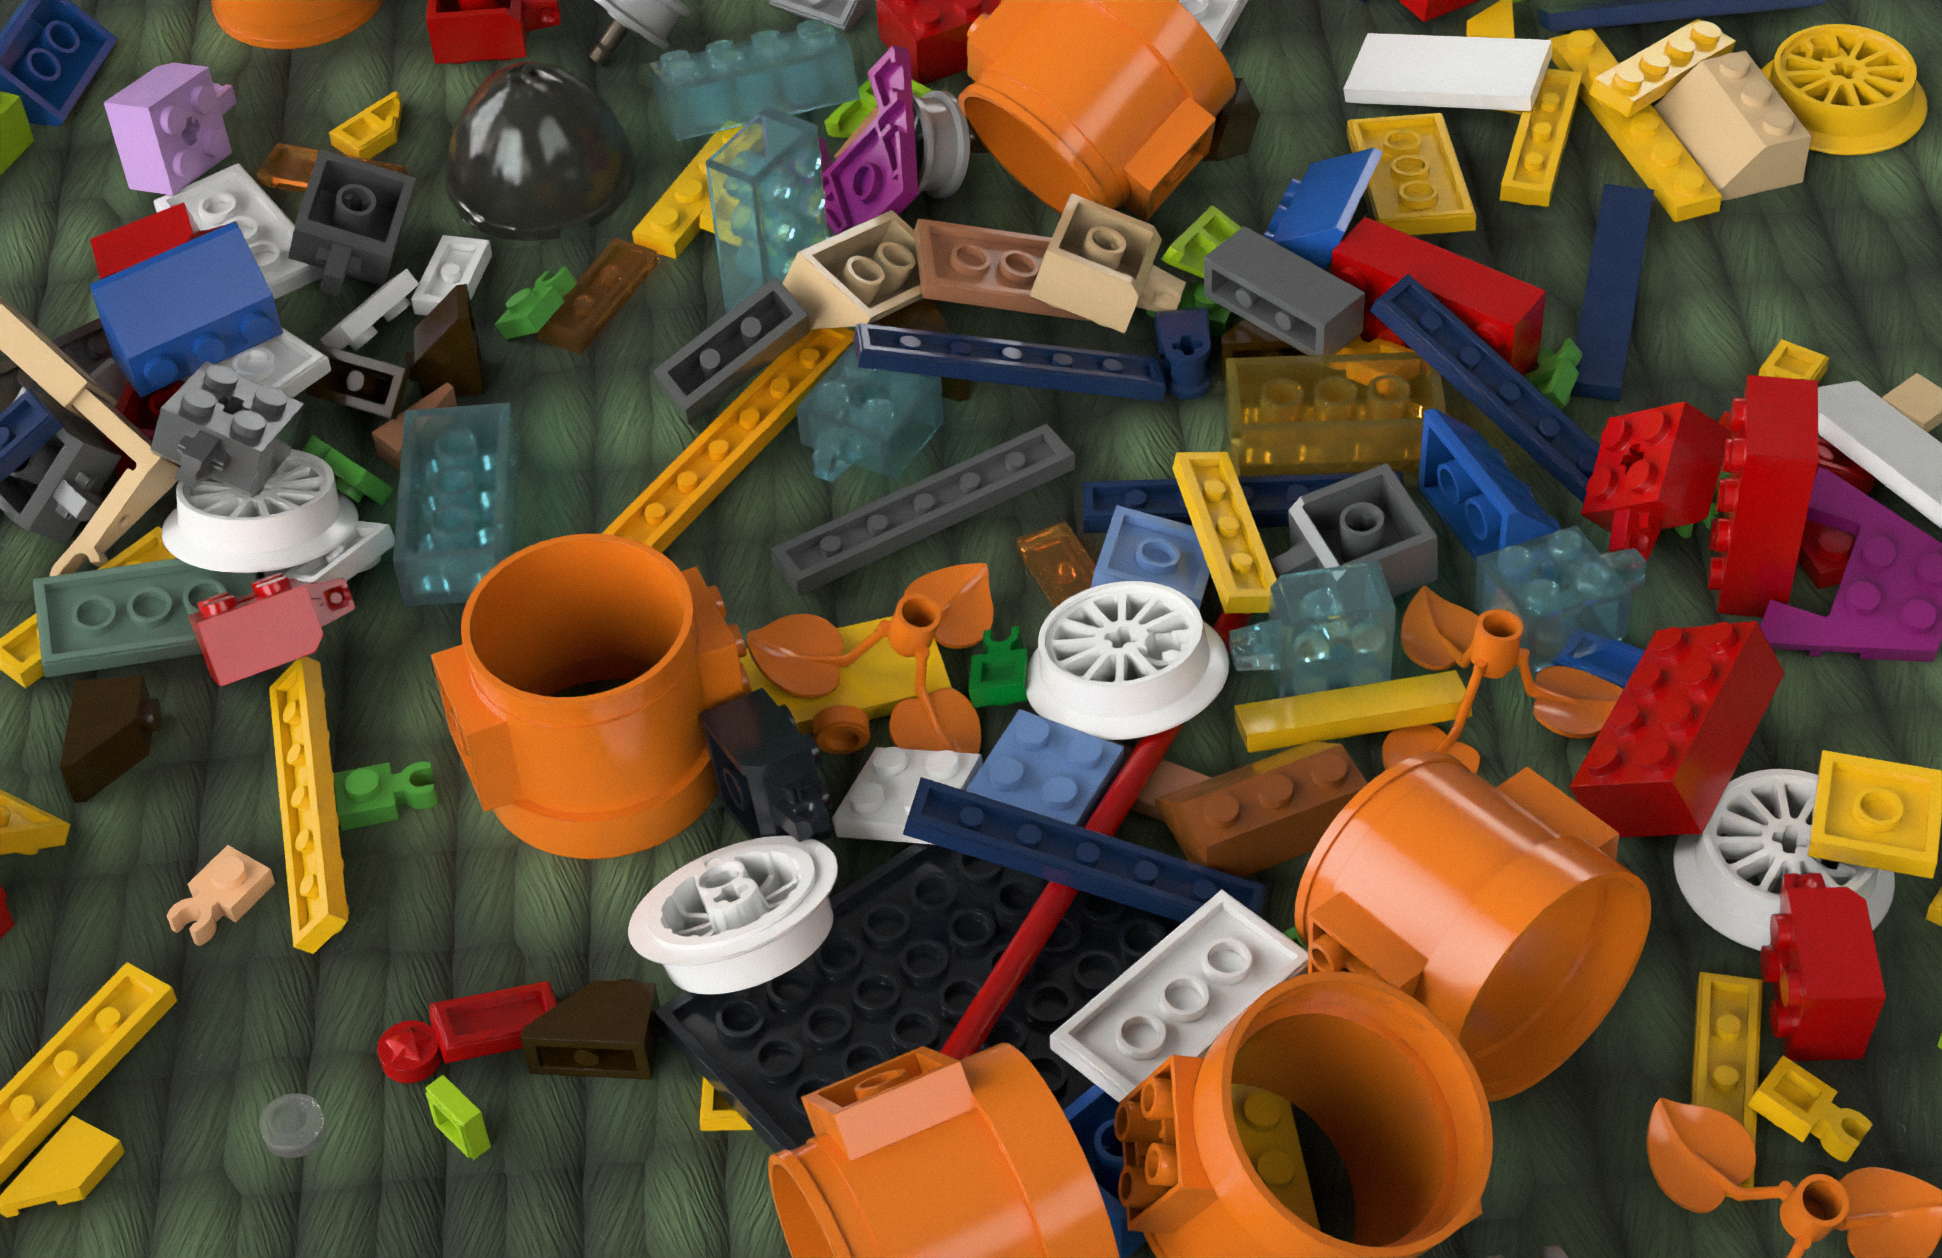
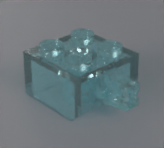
(868, 418)
(1561, 592)
(1322, 631)

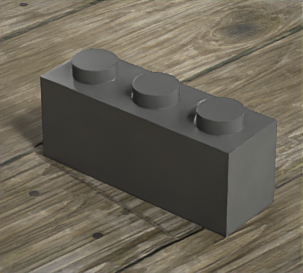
(1283, 293)
(732, 350)

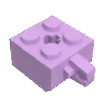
(170, 127)

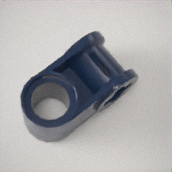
(1185, 351)

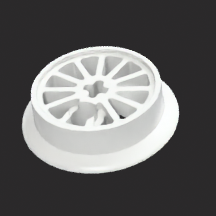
(284, 525)
(1125, 661)
(1760, 819)
(738, 914)

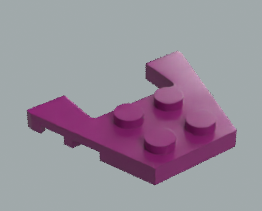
(881, 163)
(1888, 591)

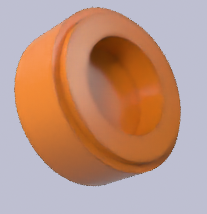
(841, 729)

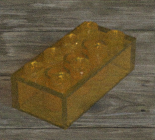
(1328, 412)

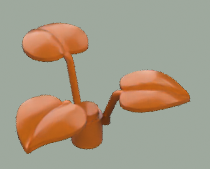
(948, 604)
(1443, 634)
(1707, 1154)

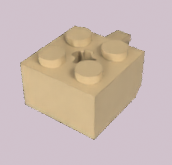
(1104, 266)

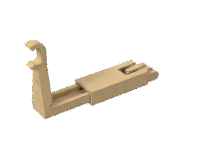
(90, 401)

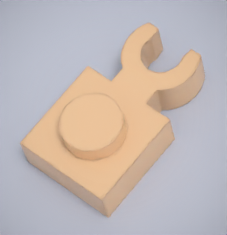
(222, 888)

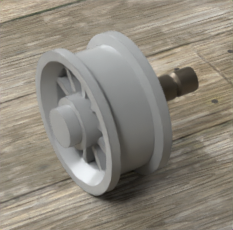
(647, 17)
(942, 143)

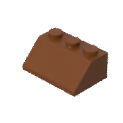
(1262, 809)

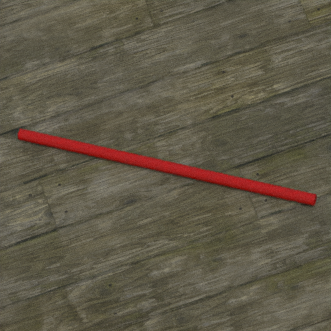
(1057, 898)

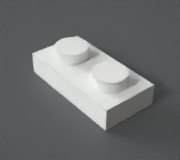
(453, 263)
(386, 302)
(356, 555)

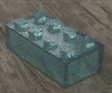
(737, 81)
(765, 201)
(454, 500)

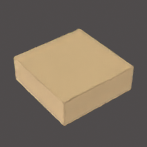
(1918, 401)

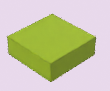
(457, 1117)

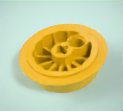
(1849, 88)

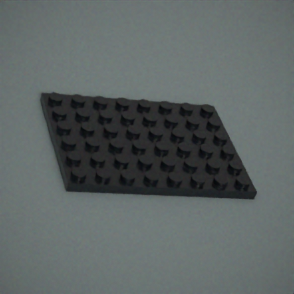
(898, 977)

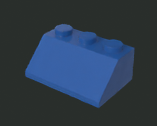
(51, 57)
(1321, 205)
(186, 309)
(1475, 488)

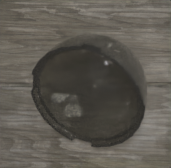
(537, 155)

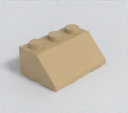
(1736, 126)
(857, 274)

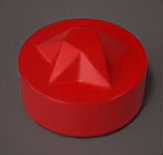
(409, 1051)

